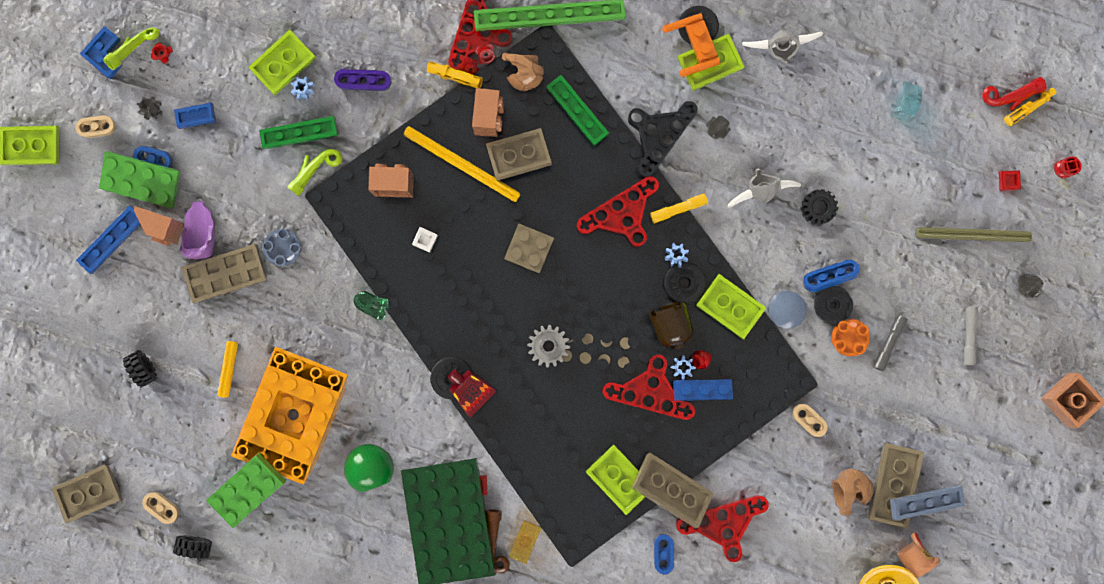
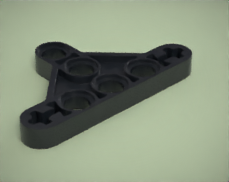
(664, 127)

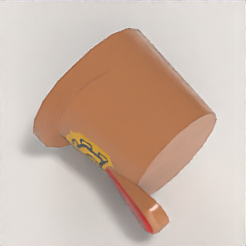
(917, 558)

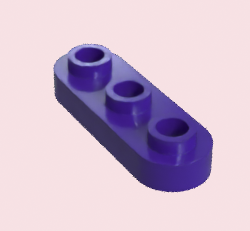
(355, 77)

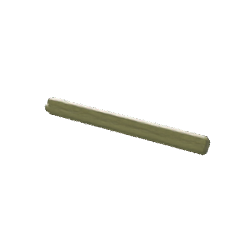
(973, 234)

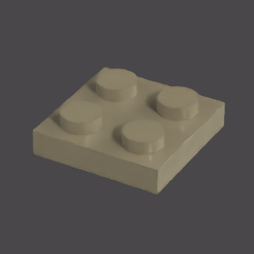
(529, 248)

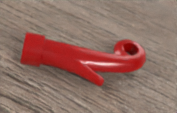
(1034, 87)

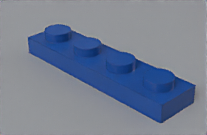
(109, 240)

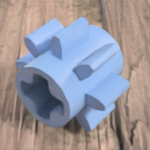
(307, 88)
(680, 258)
(679, 371)

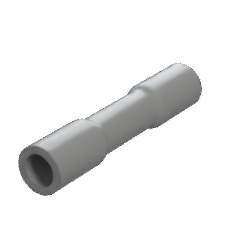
(971, 321)

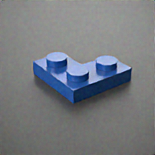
(98, 48)

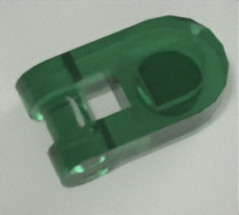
(364, 302)

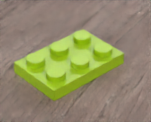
(282, 62)
(729, 63)
(29, 145)
(731, 306)
(615, 477)

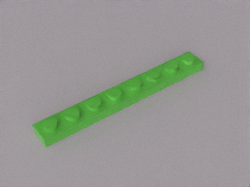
(549, 15)

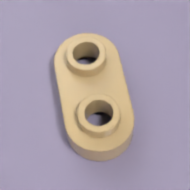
(97, 126)
(809, 420)
(161, 509)

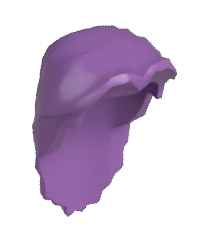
(198, 232)

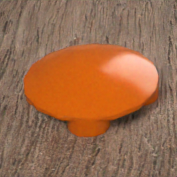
(850, 337)

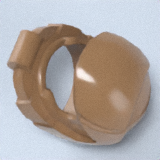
(529, 71)
(849, 486)

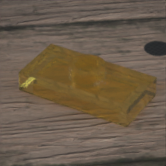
(525, 541)

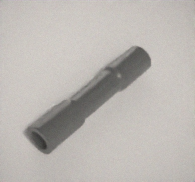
(885, 354)

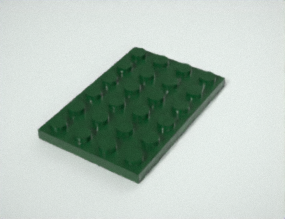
(448, 522)

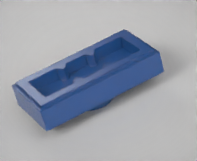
(195, 115)

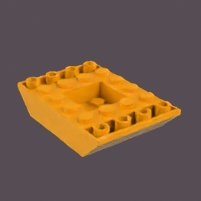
(268, 430)

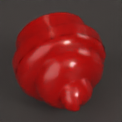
(701, 359)

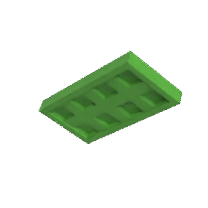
(139, 179)
(246, 490)

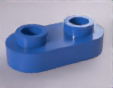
(154, 156)
(664, 553)

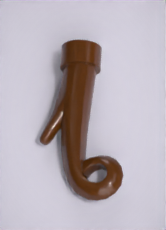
(494, 517)

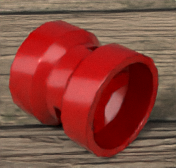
(1063, 169)

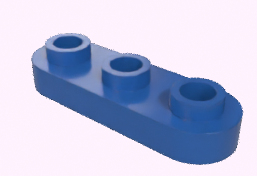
(837, 271)

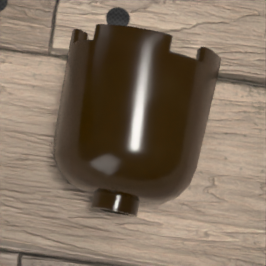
(672, 324)

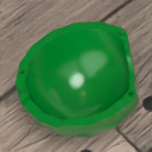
(368, 467)

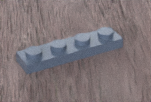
(927, 502)

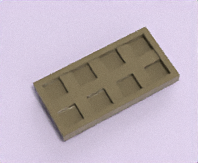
(224, 273)

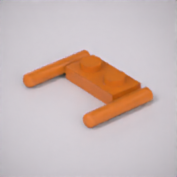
(700, 41)

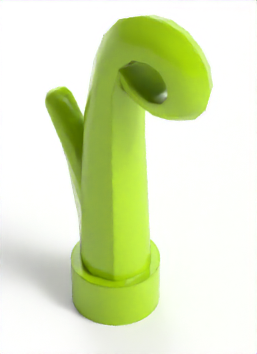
(114, 59)
(308, 169)

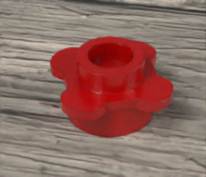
(157, 49)
(490, 54)

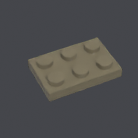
(518, 154)
(87, 493)

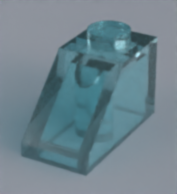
(907, 102)

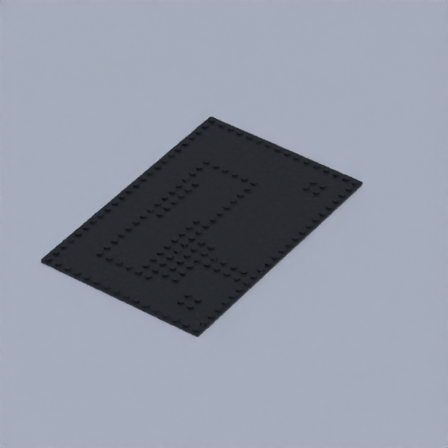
(477, 307)

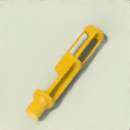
(1029, 107)

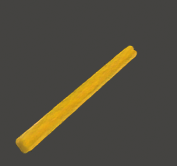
(461, 163)

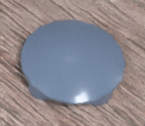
(282, 247)
(787, 309)

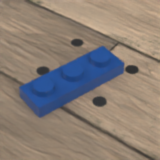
(702, 390)

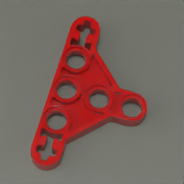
(474, 37)
(630, 209)
(661, 393)
(735, 522)

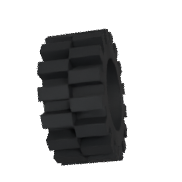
(807, 207)
(139, 368)
(192, 547)

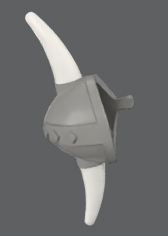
(783, 44)
(763, 188)

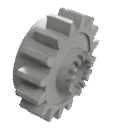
(548, 335)

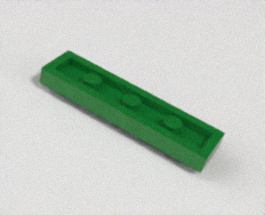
(577, 110)
(298, 132)

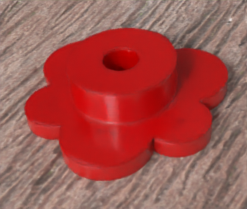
(469, 63)

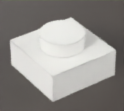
(425, 239)

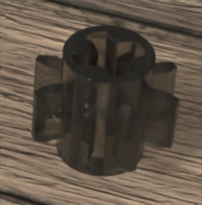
(149, 107)
(718, 127)
(1030, 286)

